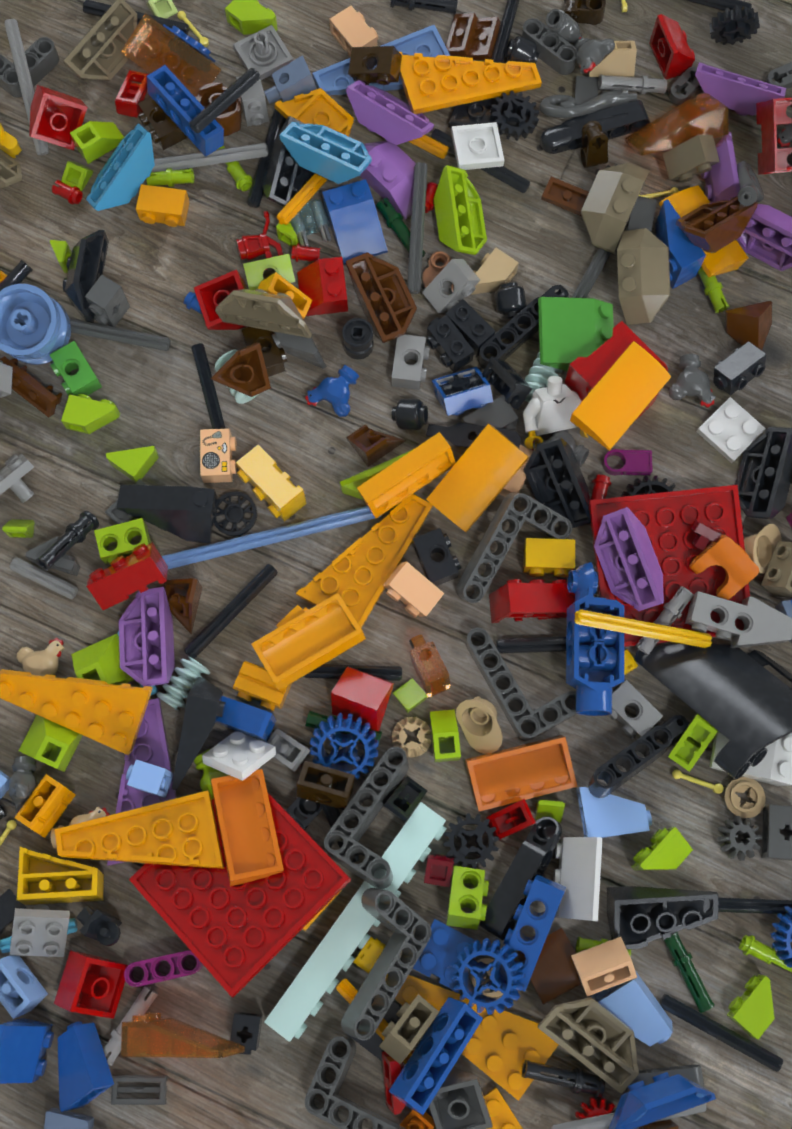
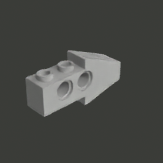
(761, 622)

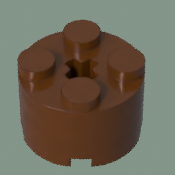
(228, 119)

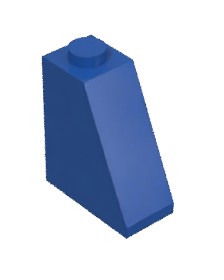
(247, 719)
(81, 1066)

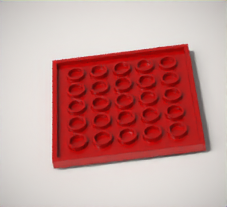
(668, 525)
(249, 923)

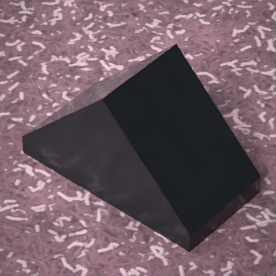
(405, 799)

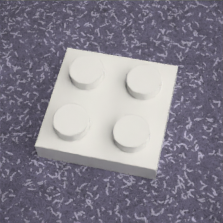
(477, 146)
(730, 430)
(239, 755)

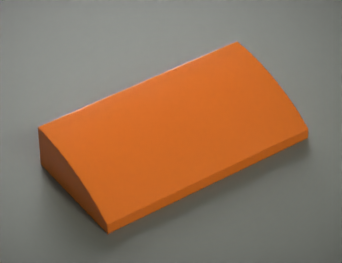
(521, 772)
(246, 828)

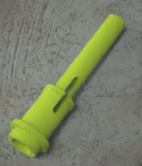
(242, 180)
(761, 951)

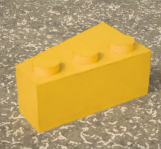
(270, 483)
(55, 880)

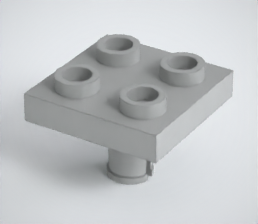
(263, 52)
(11, 477)
(39, 932)

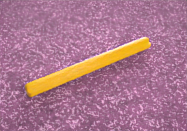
(642, 628)

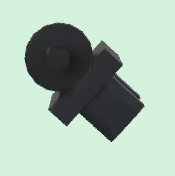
(99, 926)

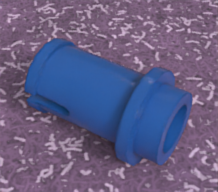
(192, 302)

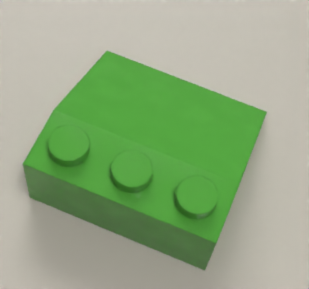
(572, 328)

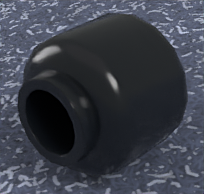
(521, 50)
(510, 299)
(410, 414)

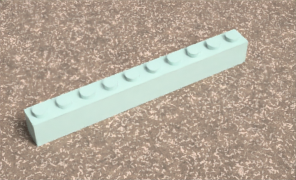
(352, 927)

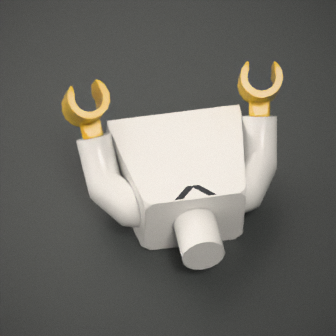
(550, 411)

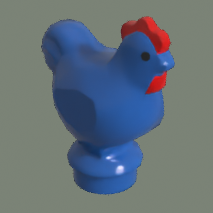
(335, 391)

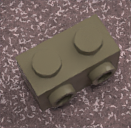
(691, 158)
(779, 572)
(408, 1030)

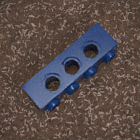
(182, 108)
(551, 895)
(435, 1055)

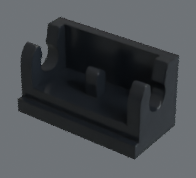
(507, 382)

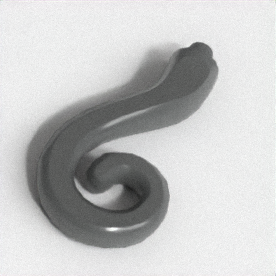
(569, 108)
(749, 184)

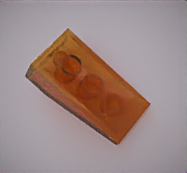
(156, 46)
(692, 118)
(166, 1037)

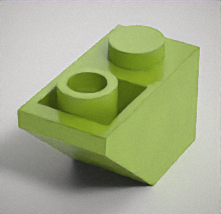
(249, 16)
(96, 139)
(88, 415)
(445, 736)
(754, 1009)

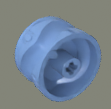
(31, 324)

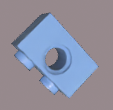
(149, 778)
(19, 987)

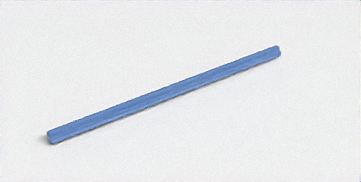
(268, 537)

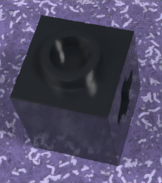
(254, 1024)

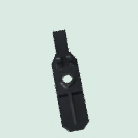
(460, 433)

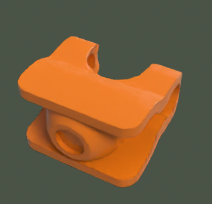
(733, 559)

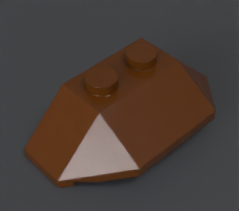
(716, 223)
(382, 295)

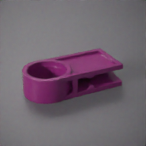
(635, 462)

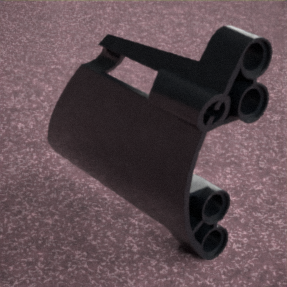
(730, 694)

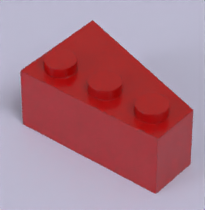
(127, 576)
(530, 600)

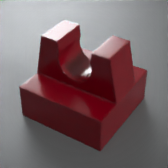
(704, 535)
(438, 870)

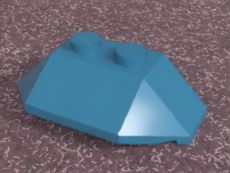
(325, 151)
(123, 171)

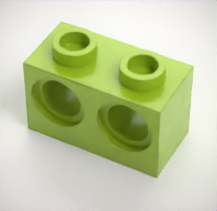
(123, 535)
(693, 743)
(464, 897)

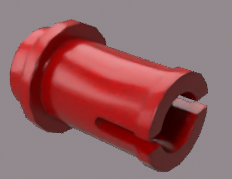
(67, 192)
(430, 193)
(305, 253)
(600, 487)

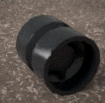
(358, 338)

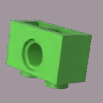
(71, 358)

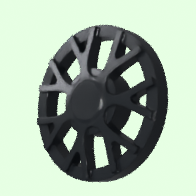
(235, 513)

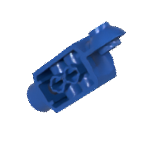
(592, 653)

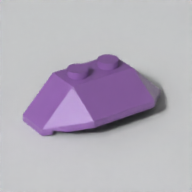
(735, 90)
(386, 114)
(391, 175)
(723, 179)
(769, 237)
(629, 560)
(147, 638)

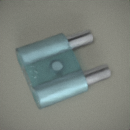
(311, 220)

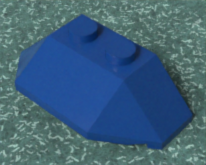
(658, 1101)

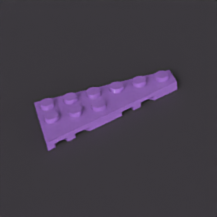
(151, 748)

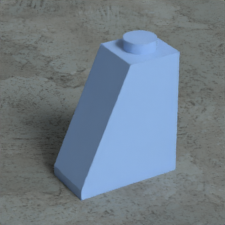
(611, 815)
(638, 1009)

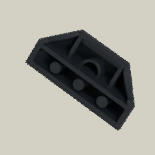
(283, 174)
(84, 270)
(766, 474)
(559, 481)

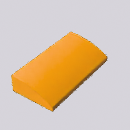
(717, 263)
(620, 396)
(407, 475)
(477, 478)
(308, 641)

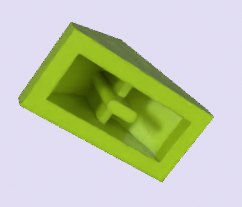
(133, 462)

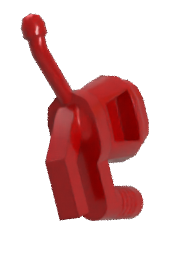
(256, 245)

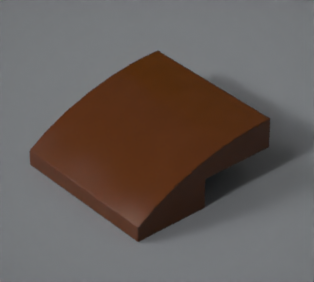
(473, 36)
(555, 968)

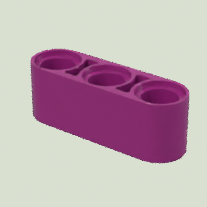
(152, 973)

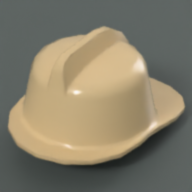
(762, 545)
(480, 724)

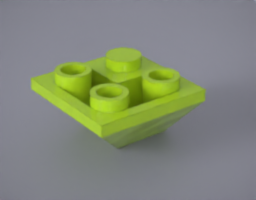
(101, 662)
(50, 743)
(664, 853)

